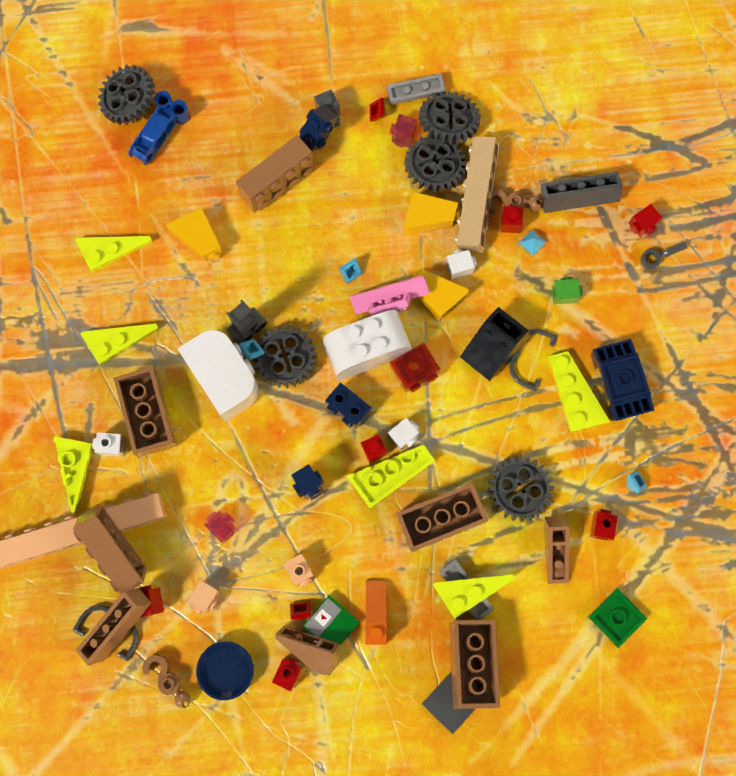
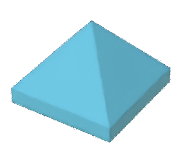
(532, 242)
(350, 270)
(251, 349)
(635, 482)

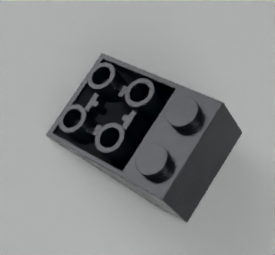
(495, 344)

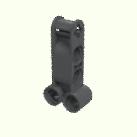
(245, 322)

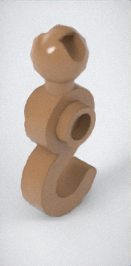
(516, 199)
(167, 682)

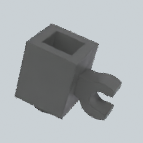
(329, 100)

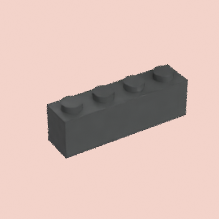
(581, 192)

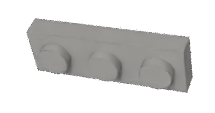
(415, 89)
(455, 572)

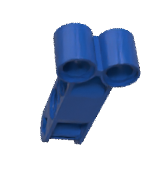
(158, 127)

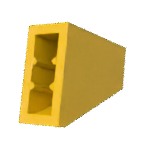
(429, 214)
(196, 234)
(442, 295)

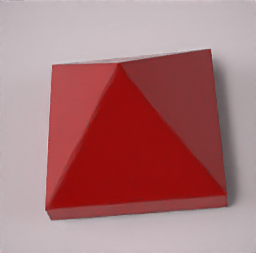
(377, 109)
(300, 610)

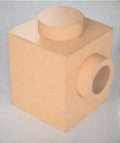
(299, 570)
(203, 597)

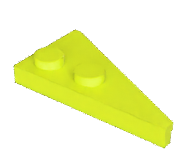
(106, 250)
(109, 343)
(74, 462)
(466, 593)

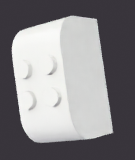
(366, 344)
(221, 372)

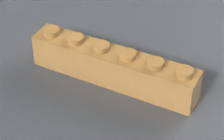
(477, 194)

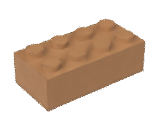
(276, 174)
(145, 412)
(441, 517)
(110, 549)
(474, 664)

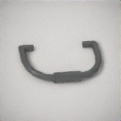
(512, 361)
(126, 657)

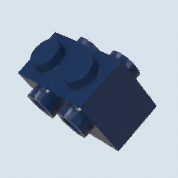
(317, 127)
(349, 404)
(308, 483)

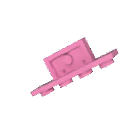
(390, 297)

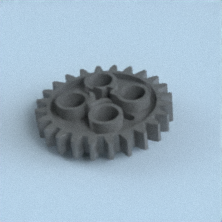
(126, 94)
(463, 117)
(434, 164)
(301, 351)
(529, 504)

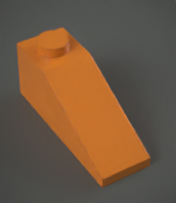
(375, 613)

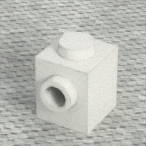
(460, 263)
(404, 434)
(109, 444)

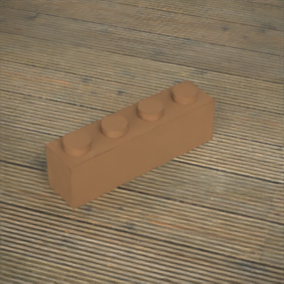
(113, 626)

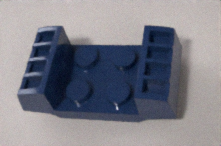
(623, 380)

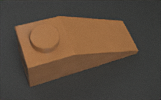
(557, 549)
(312, 650)

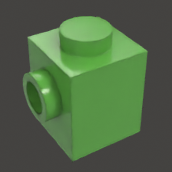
(566, 291)

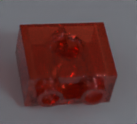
(412, 379)

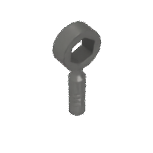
(667, 252)

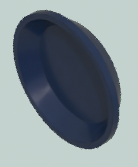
(225, 670)

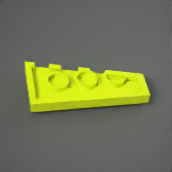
(577, 398)
(384, 478)

